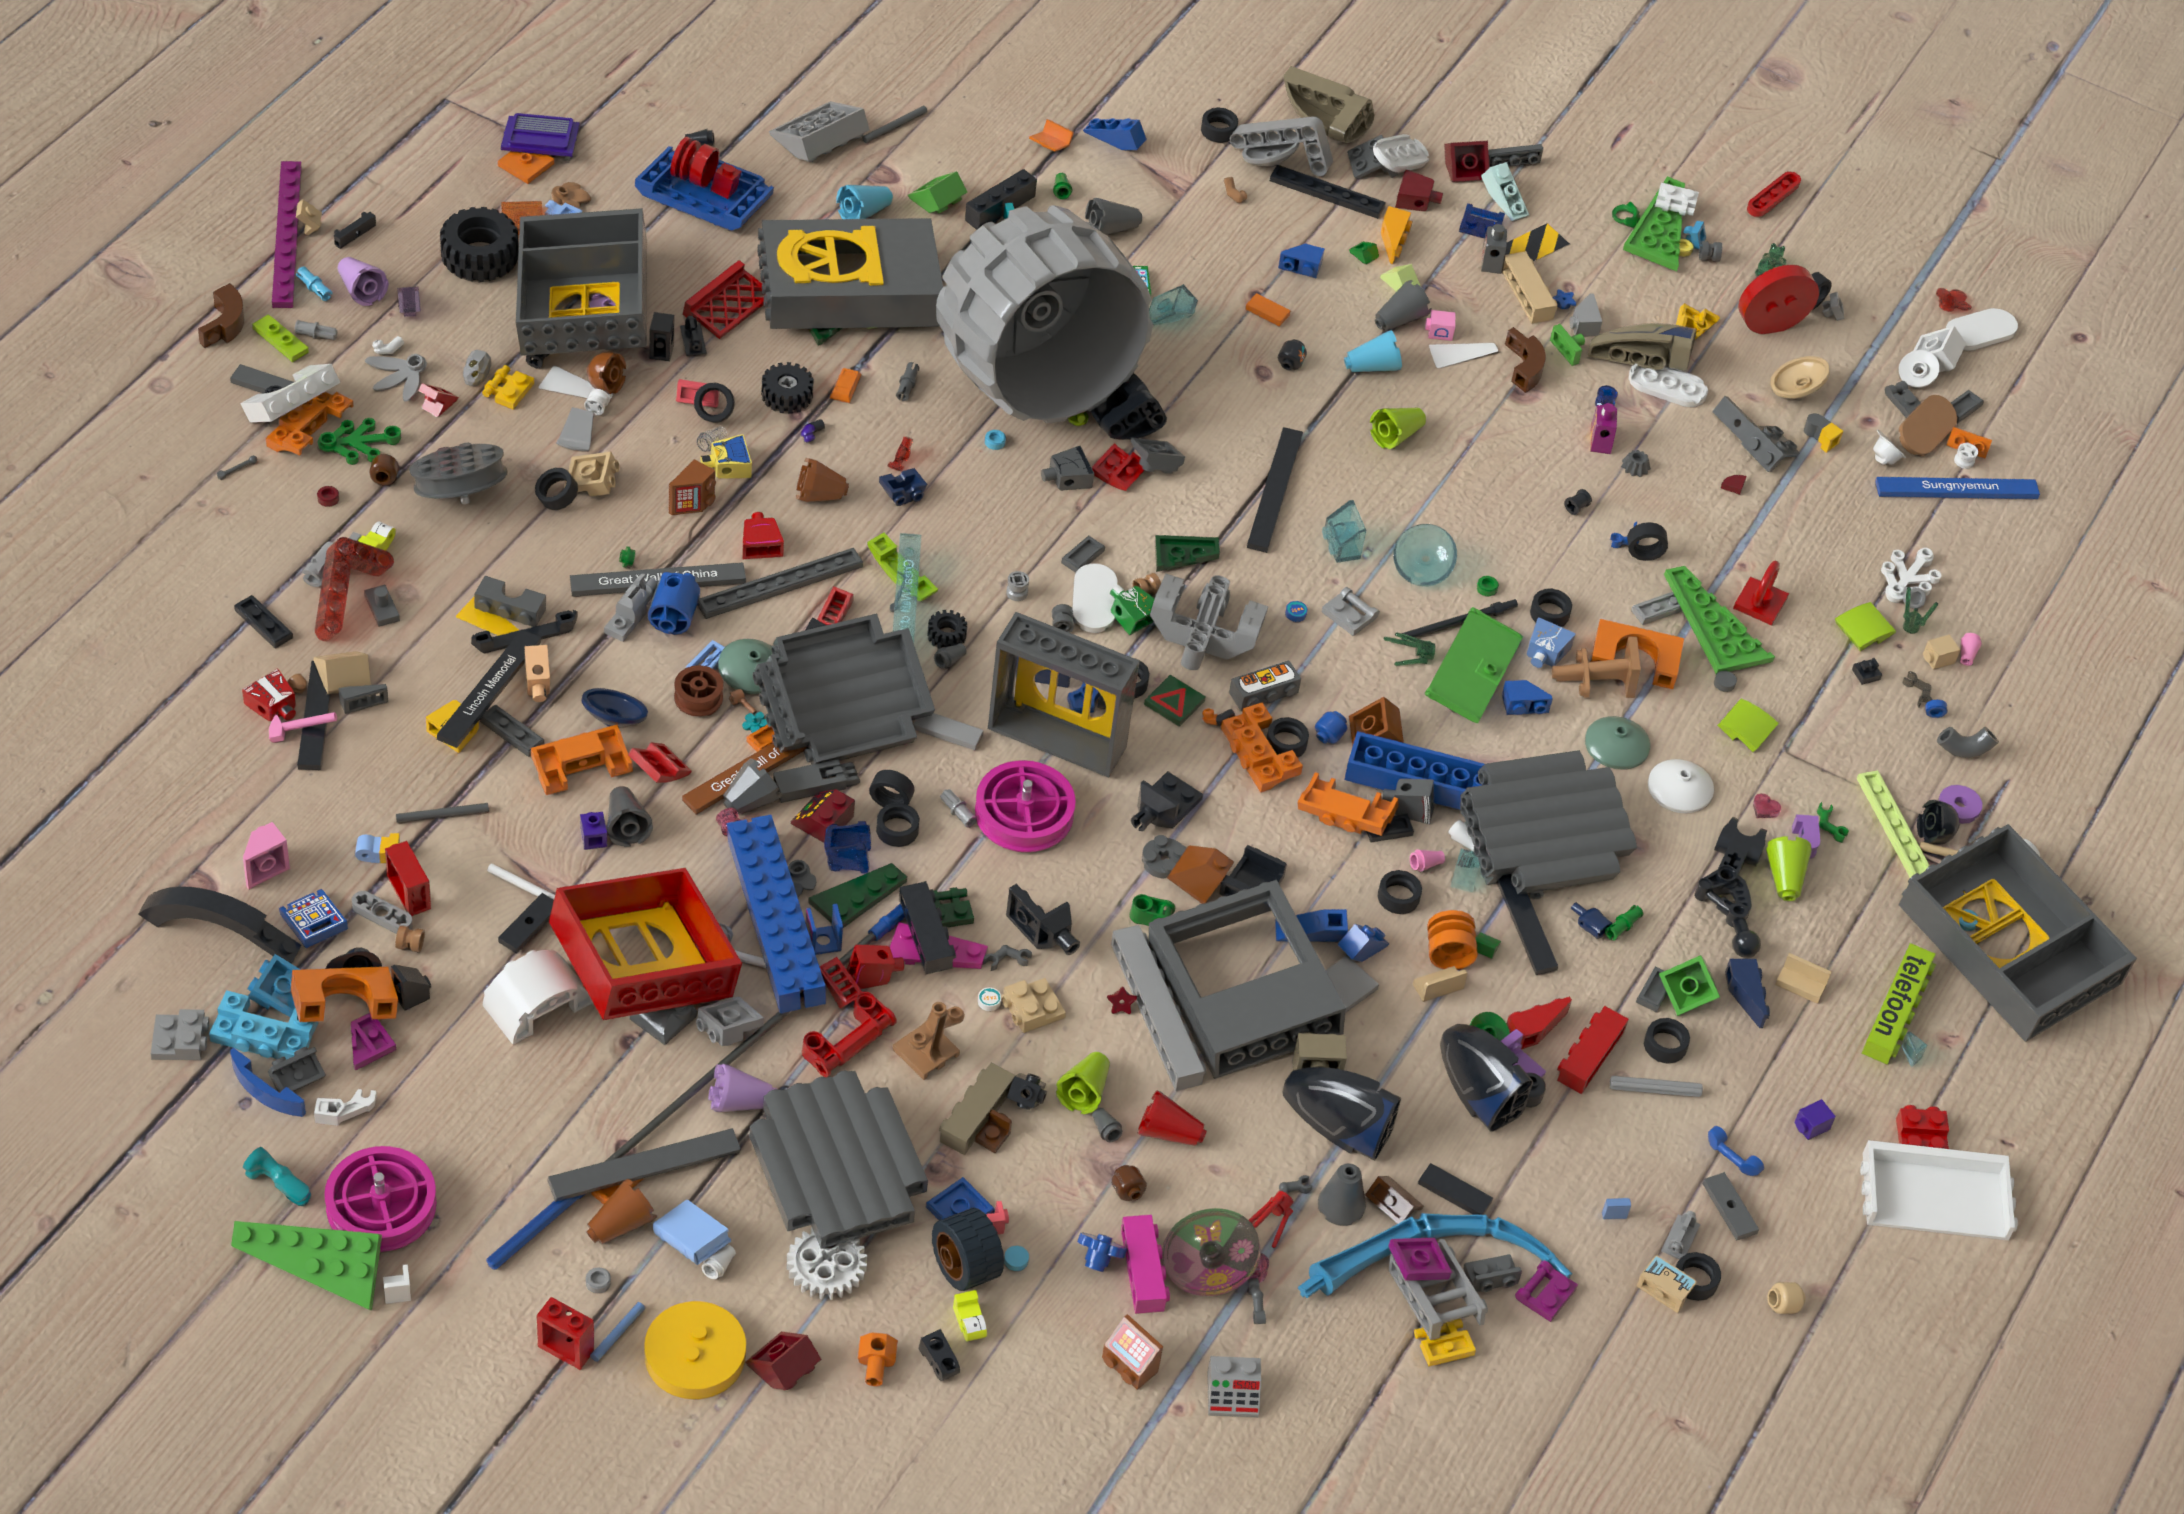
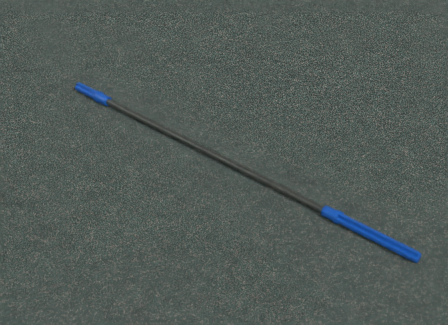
(556, 1208)

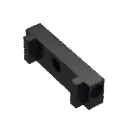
(354, 230)

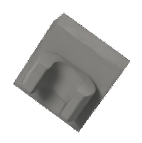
(1834, 307)

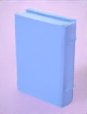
(692, 1232)

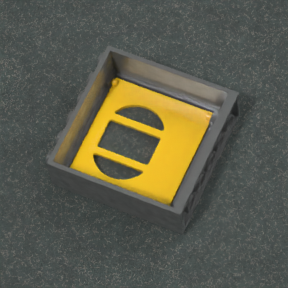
(1043, 724)

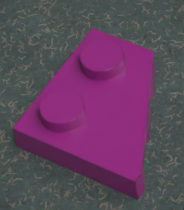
(369, 1041)

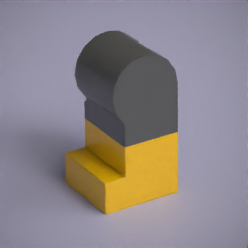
(1823, 431)

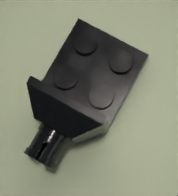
(1165, 802)
(1040, 928)

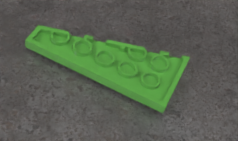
(1657, 234)
(1715, 627)
(325, 1257)

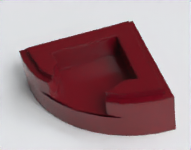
(1734, 483)

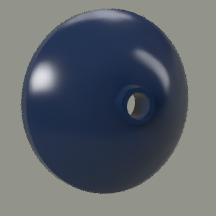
(614, 707)

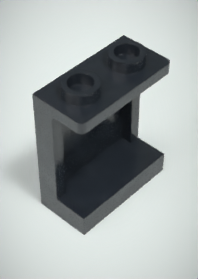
(1252, 871)

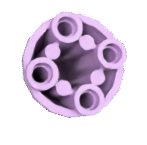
(736, 1090)

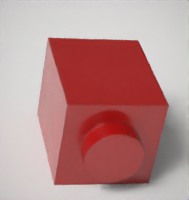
(726, 180)

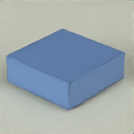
(1616, 1208)

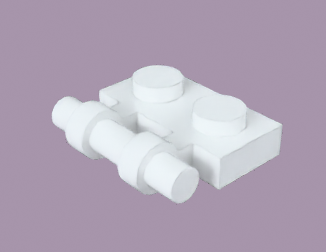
(1676, 199)

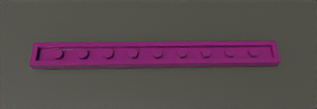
(286, 235)

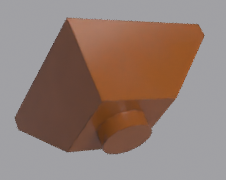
(1200, 871)

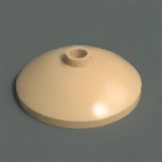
(1800, 377)

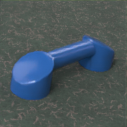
(1751, 1166)

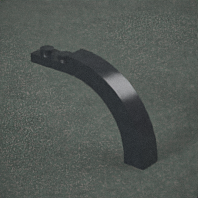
(222, 910)

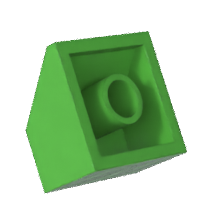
(939, 193)

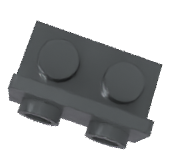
(1492, 1273)

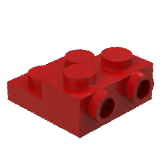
(1923, 1127)

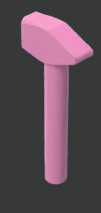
(277, 728)

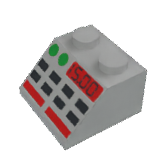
(1234, 1386)

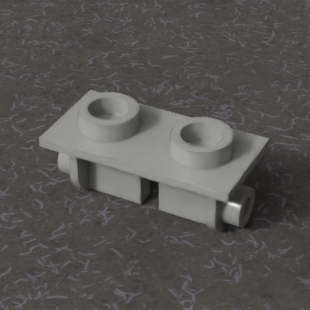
(1681, 1235)

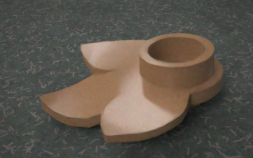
(570, 194)

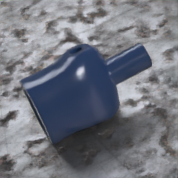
(1591, 920)

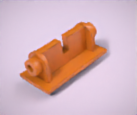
(1961, 436)

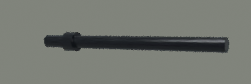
(1494, 609)

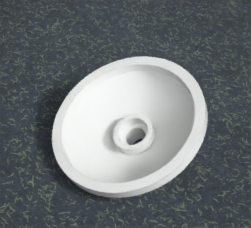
(1680, 786)

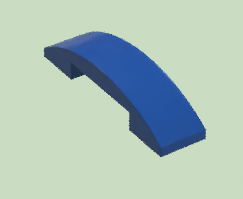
(284, 1102)

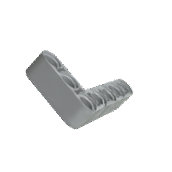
(1286, 136)

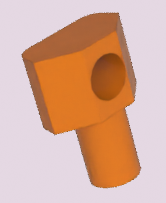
(877, 1359)

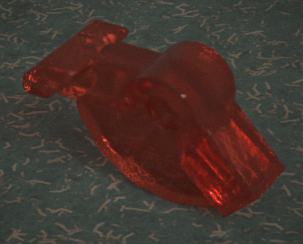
(903, 454)

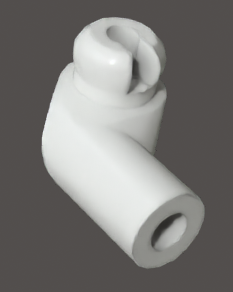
(393, 346)

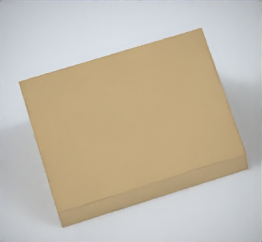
(343, 670)

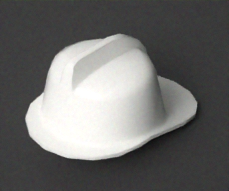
(1886, 451)

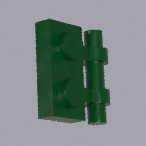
(957, 912)

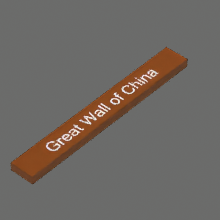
(714, 789)

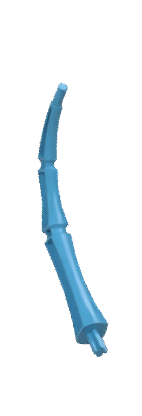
(1336, 1270)

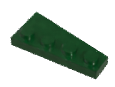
(858, 894)

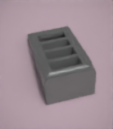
(361, 697)

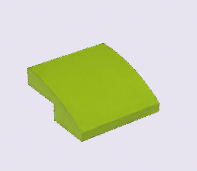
(1864, 625)
(1748, 724)

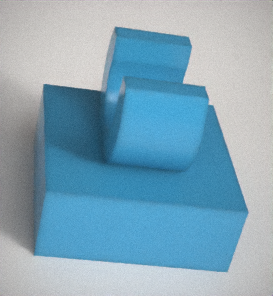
(1696, 233)

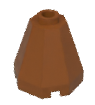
(820, 483)

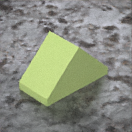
(1399, 275)

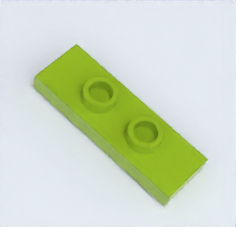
(280, 338)

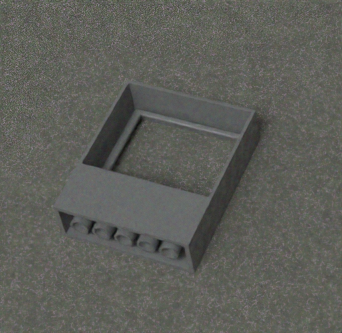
(1259, 1016)

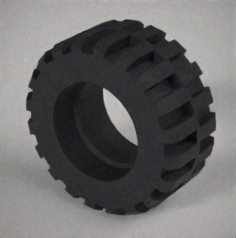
(479, 261)

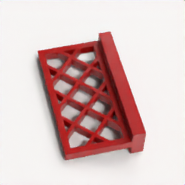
(717, 291)

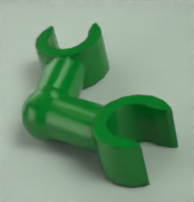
(1825, 825)

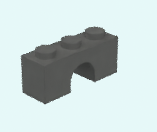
(524, 609)

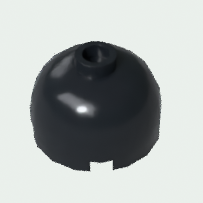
(1938, 822)

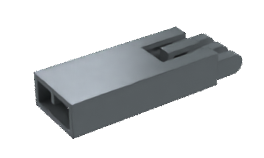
(809, 779)

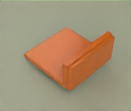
(1053, 136)

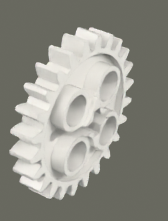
(826, 1263)

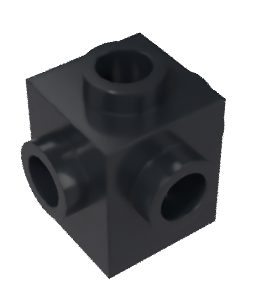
(1020, 1093)

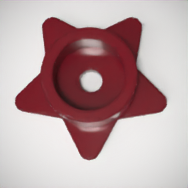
(1119, 995)

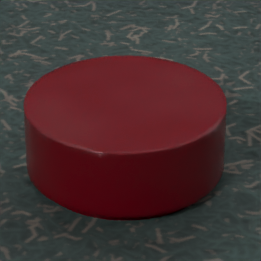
(328, 496)

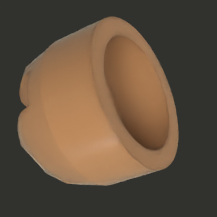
(297, 683)

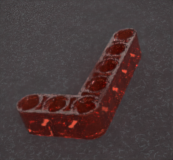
(344, 562)

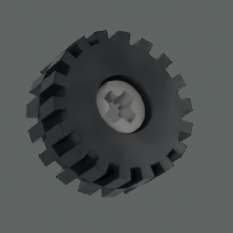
(785, 398)

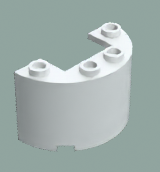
(531, 989)

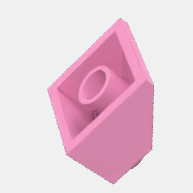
(265, 855)

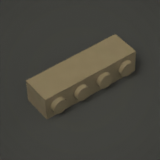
(974, 1110)

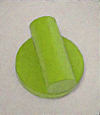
(1079, 419)

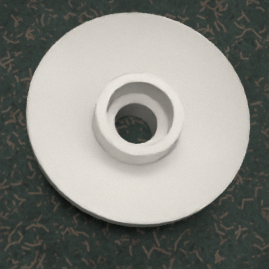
(1917, 361)

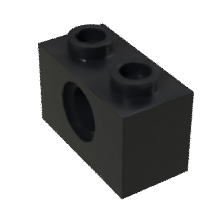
(661, 336)

